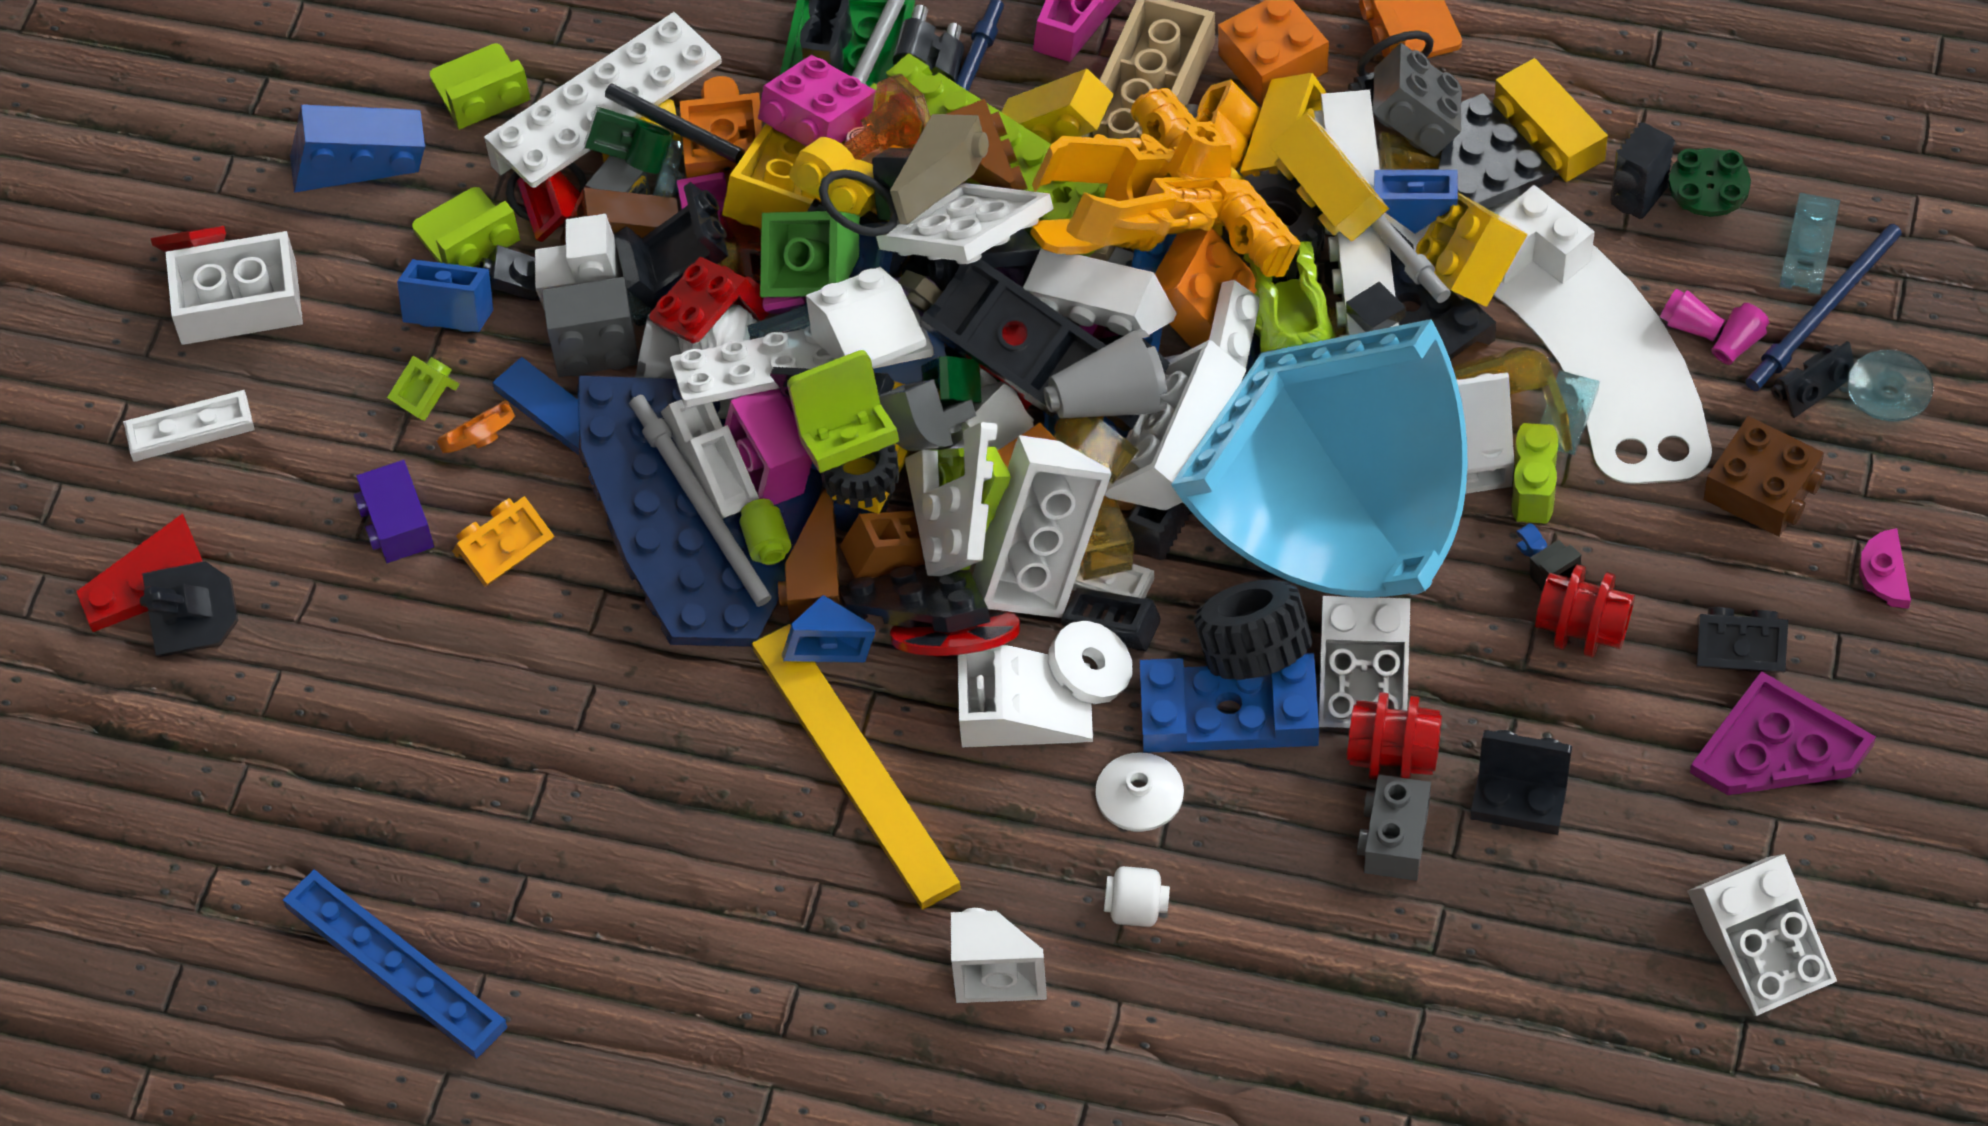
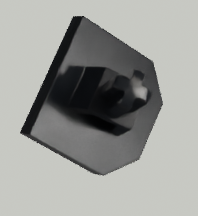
(189, 607)

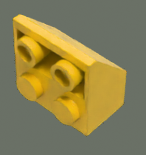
(1471, 249)

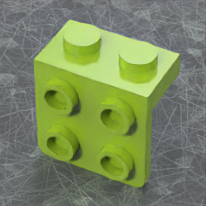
(480, 85)
(467, 228)
(840, 411)

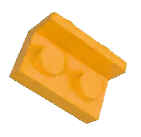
(503, 541)

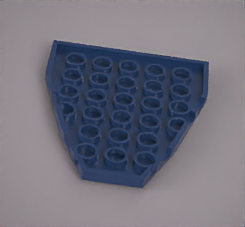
(659, 529)

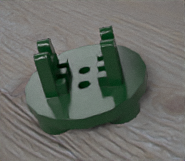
(1728, 181)

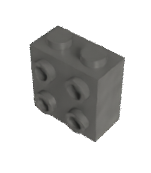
(1417, 99)

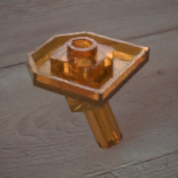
(896, 120)

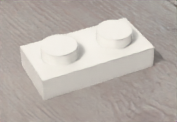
(1235, 320)

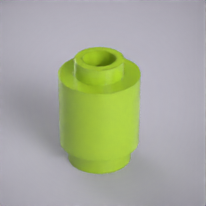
(764, 531)

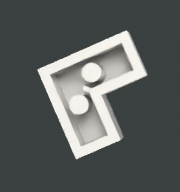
(1554, 237)
(585, 258)

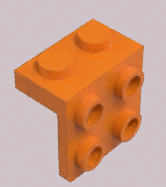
(1401, 16)

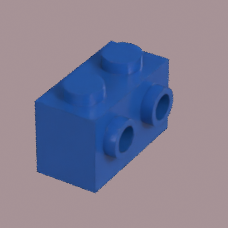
(445, 295)

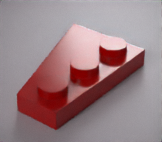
(118, 589)

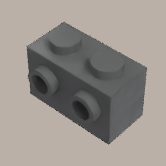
(1396, 827)

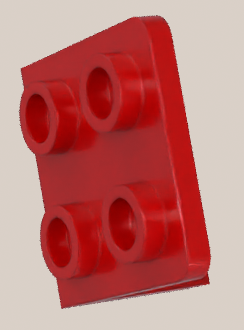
(703, 298)

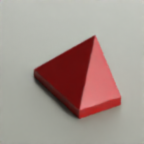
(548, 203)
(189, 239)

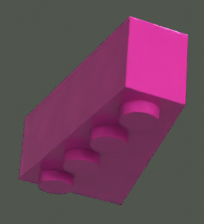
(1068, 25)

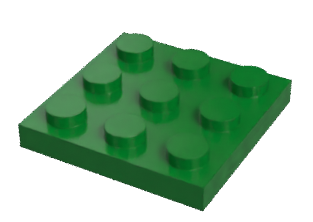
(864, 19)

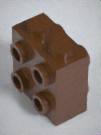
(1765, 476)

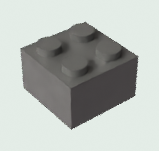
(590, 327)

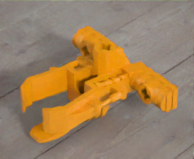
(1160, 187)

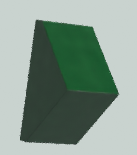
(954, 378)

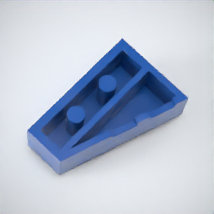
(354, 145)

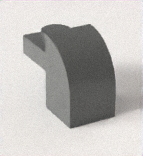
(921, 418)

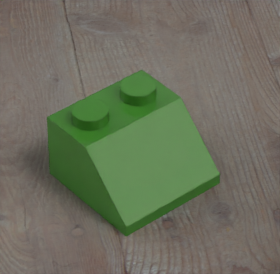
(805, 252)

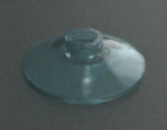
(1893, 373)

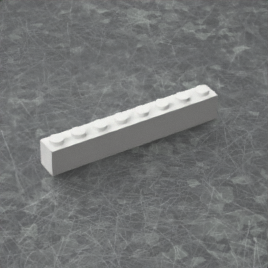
(1367, 258)

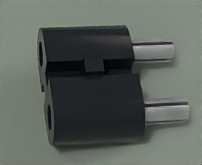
(940, 53)

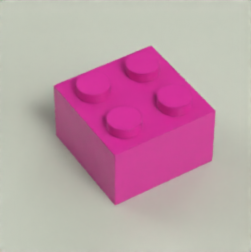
(769, 444)

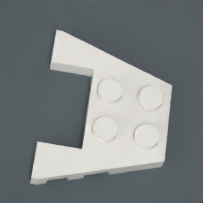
(952, 515)

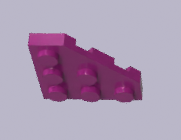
(1778, 742)

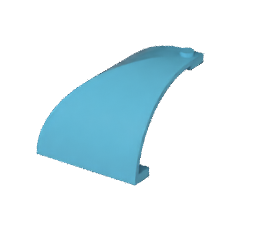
(1339, 463)

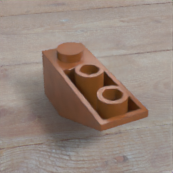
(995, 166)

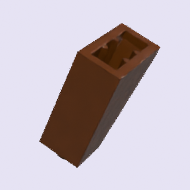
(637, 211)

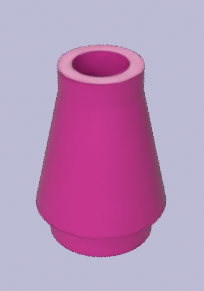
(1691, 315)
(1742, 330)

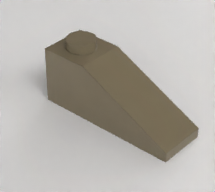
(938, 163)

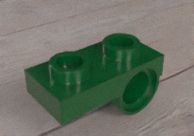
(629, 138)

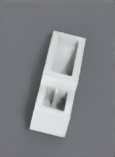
(711, 455)

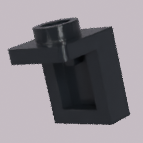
(511, 272)

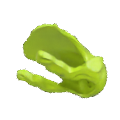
(1291, 310)

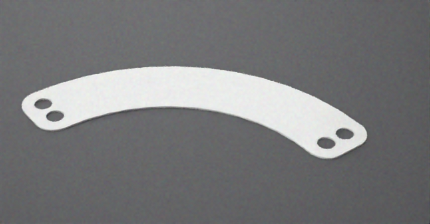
(1611, 334)

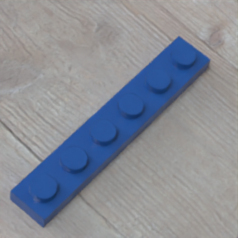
(395, 964)

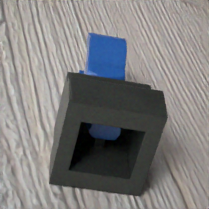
(1546, 559)

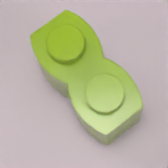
(1535, 473)

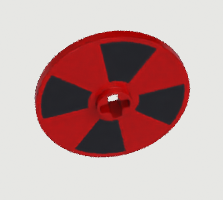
(925, 641)

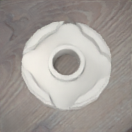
(1104, 648)

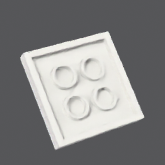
(967, 223)

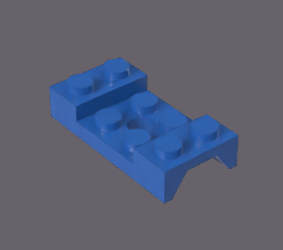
(1184, 714)

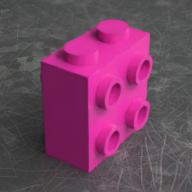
(815, 102)

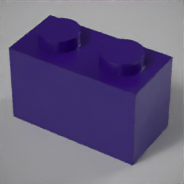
(394, 511)

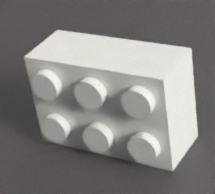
(233, 288)

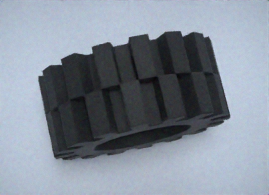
(867, 485)

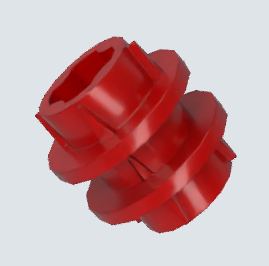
(1584, 611)
(1394, 737)

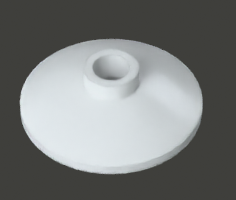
(1139, 807)

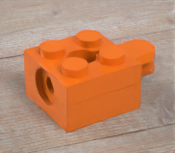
(725, 115)

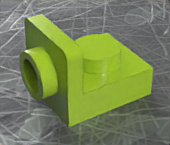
(421, 386)

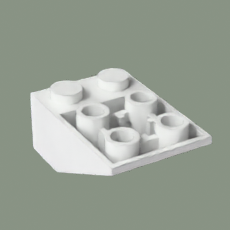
(1488, 431)
(1362, 655)
(1015, 700)
(1763, 933)

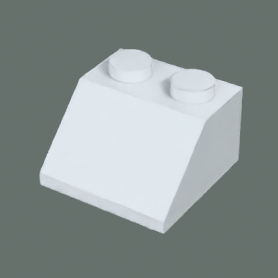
(864, 315)
(994, 959)

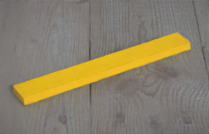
(859, 772)

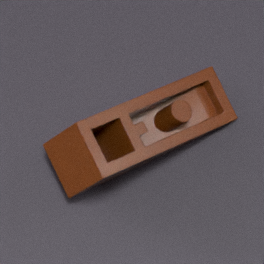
(882, 543)
(813, 562)

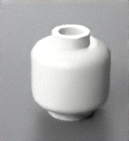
(1135, 896)

